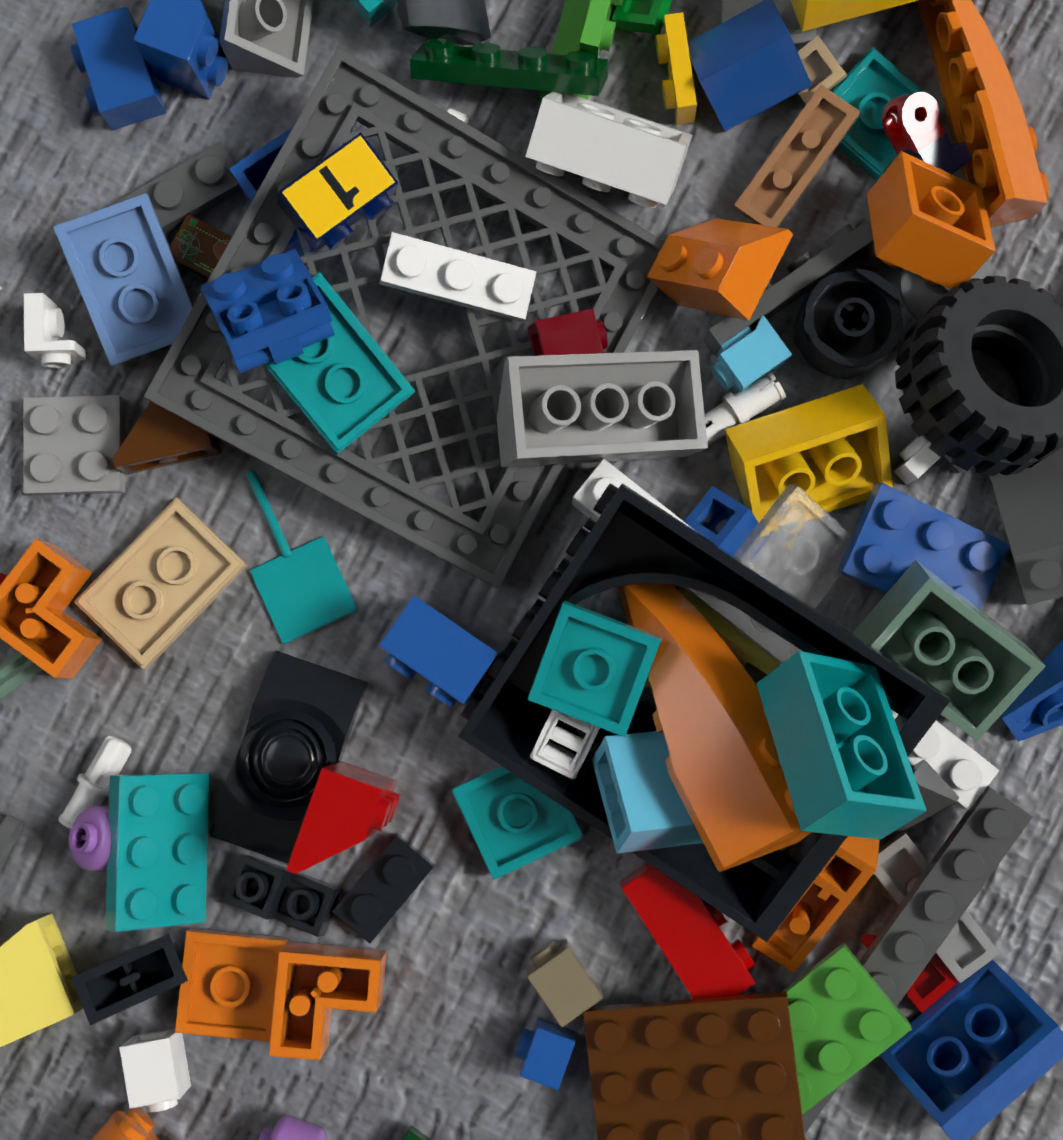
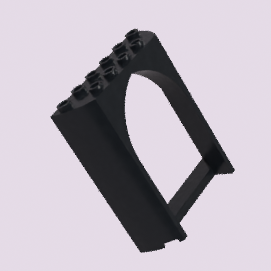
(647, 545)

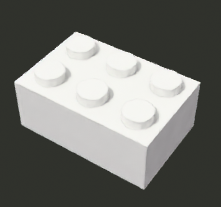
(608, 148)

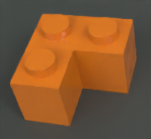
(34, 608)
(314, 982)

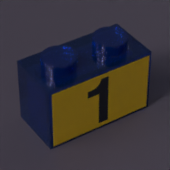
(338, 194)

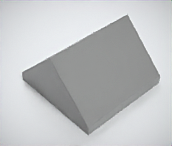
(266, 35)

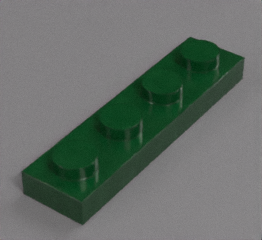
(522, 69)

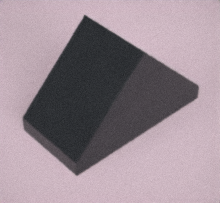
(129, 978)

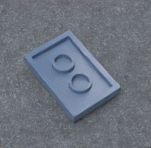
(126, 277)

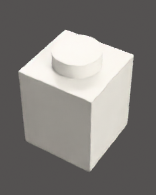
(155, 1069)

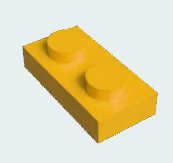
(674, 50)

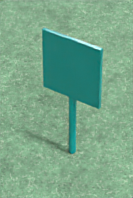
(302, 585)

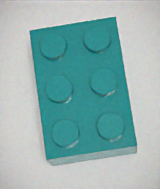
(839, 747)

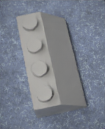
(600, 408)

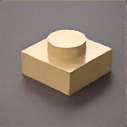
(820, 67)

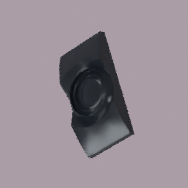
(291, 734)

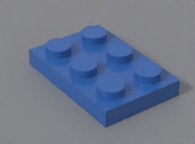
(903, 529)

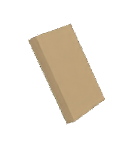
(160, 583)

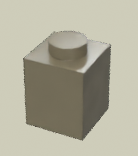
(563, 981)

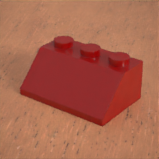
(343, 812)

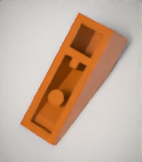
(822, 903)

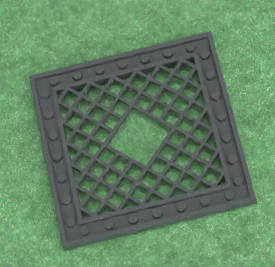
(358, 93)

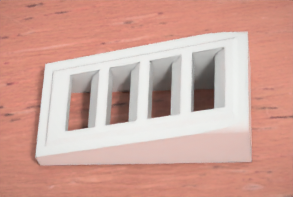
(558, 757)

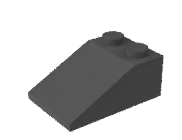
(1033, 525)

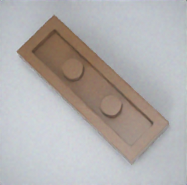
(797, 158)

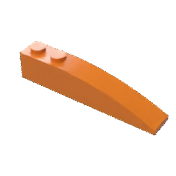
(984, 111)
(713, 731)

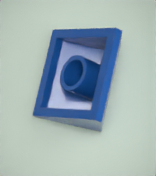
(748, 64)

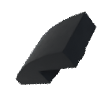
(440, 17)
(282, 895)

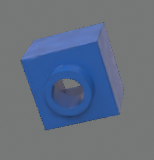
(722, 520)
(545, 1052)

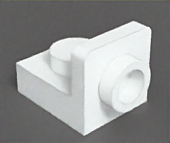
(41, 331)

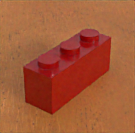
(689, 934)

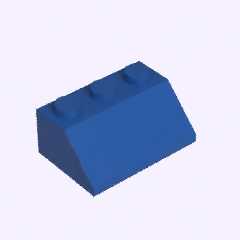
(975, 1051)

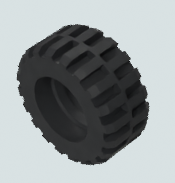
(953, 401)

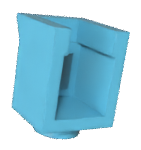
(749, 357)

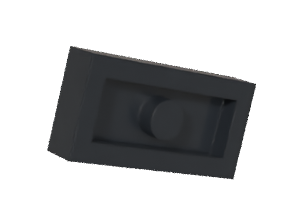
(383, 888)

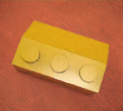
(824, 446)

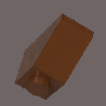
(162, 441)

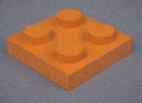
(228, 984)

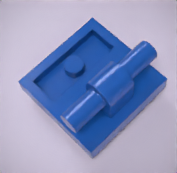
(269, 311)

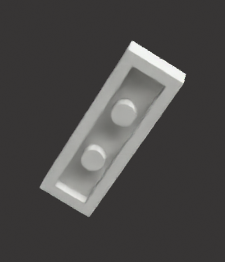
(457, 277)

